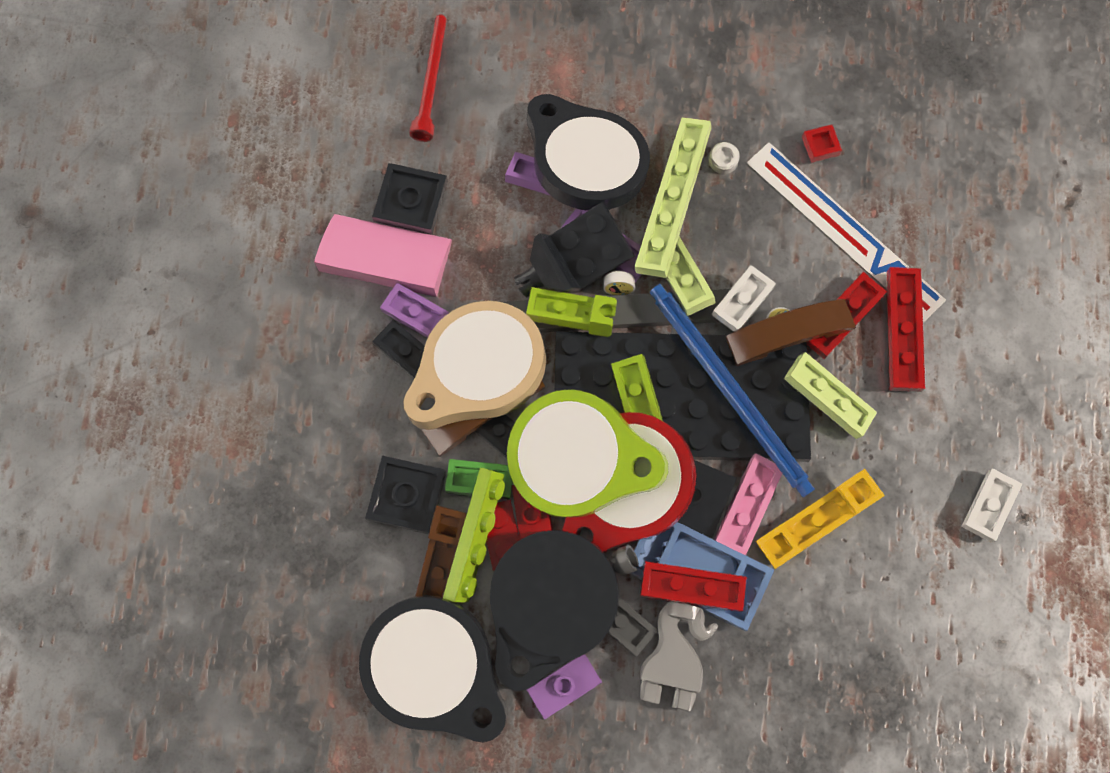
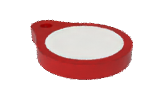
(647, 512)

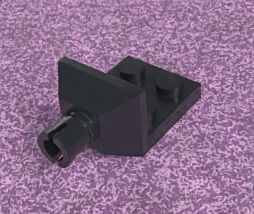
(576, 253)

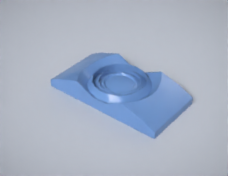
(691, 549)

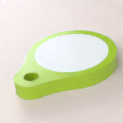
(578, 455)

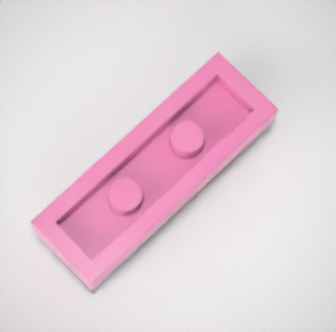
(748, 504)

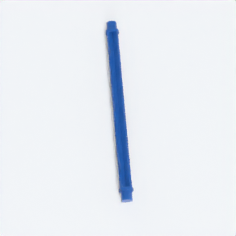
(732, 391)

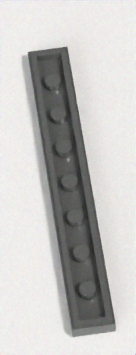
(637, 311)

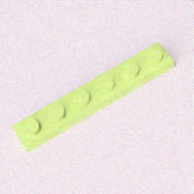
(673, 198)

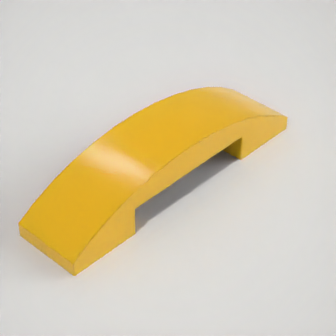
(819, 518)

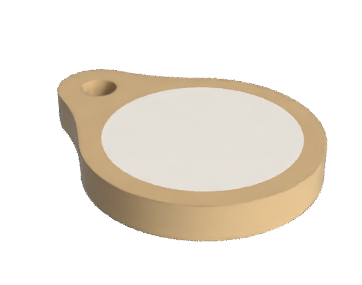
(477, 365)

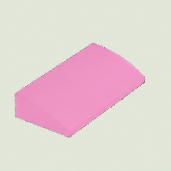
(383, 254)

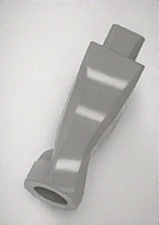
(674, 659)

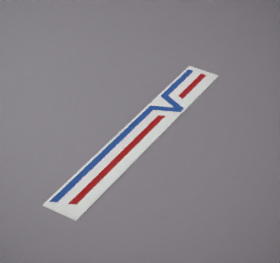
(834, 220)

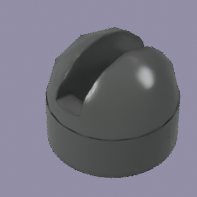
(624, 560)

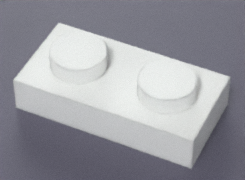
(743, 299)
(992, 505)

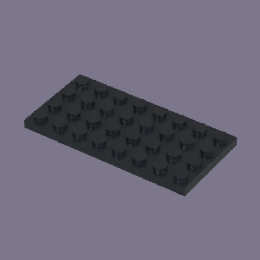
(688, 394)

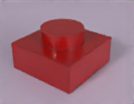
(821, 143)

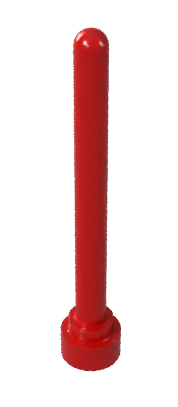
(422, 127)

